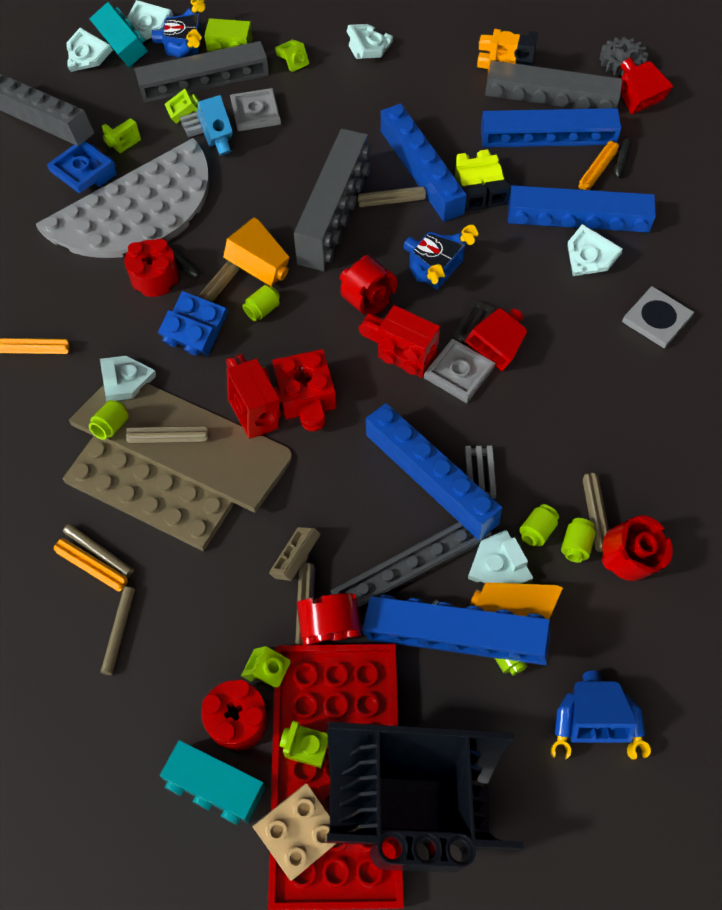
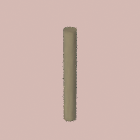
(98, 550)
(117, 631)

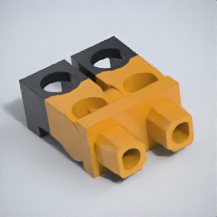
(507, 48)

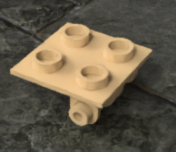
(296, 831)

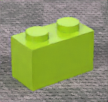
(227, 33)

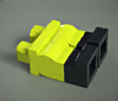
(481, 180)

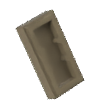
(294, 553)

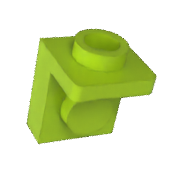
(294, 53)
(182, 105)
(121, 136)
(266, 666)
(304, 745)

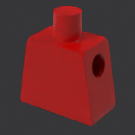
(642, 85)
(498, 337)

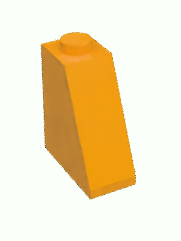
(257, 253)
(517, 598)

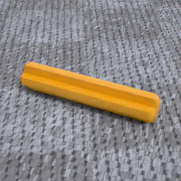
(598, 166)
(35, 346)
(90, 564)

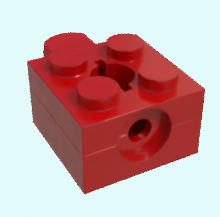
(403, 339)
(307, 389)
(252, 396)

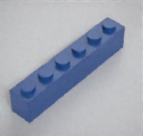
(550, 127)
(423, 162)
(579, 207)
(433, 471)
(458, 629)

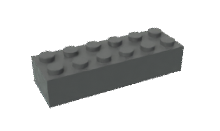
(332, 200)

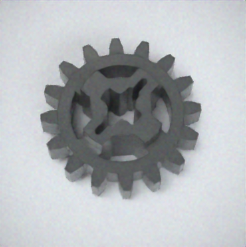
(616, 52)

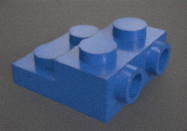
(83, 167)
(193, 324)

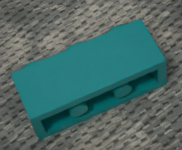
(119, 34)
(212, 783)

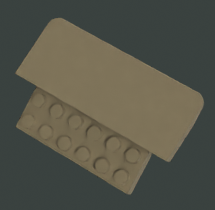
(178, 484)

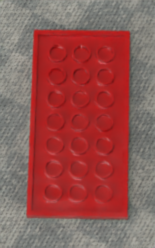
(322, 687)

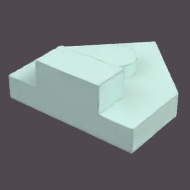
(148, 17)
(367, 42)
(86, 51)
(591, 252)
(124, 377)
(500, 561)

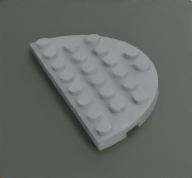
(137, 207)

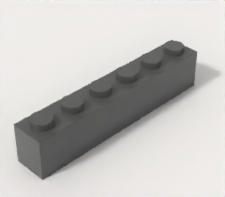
(202, 71)
(552, 86)
(44, 111)

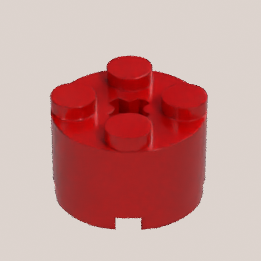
(151, 267)
(368, 285)
(636, 548)
(329, 618)
(218, 721)

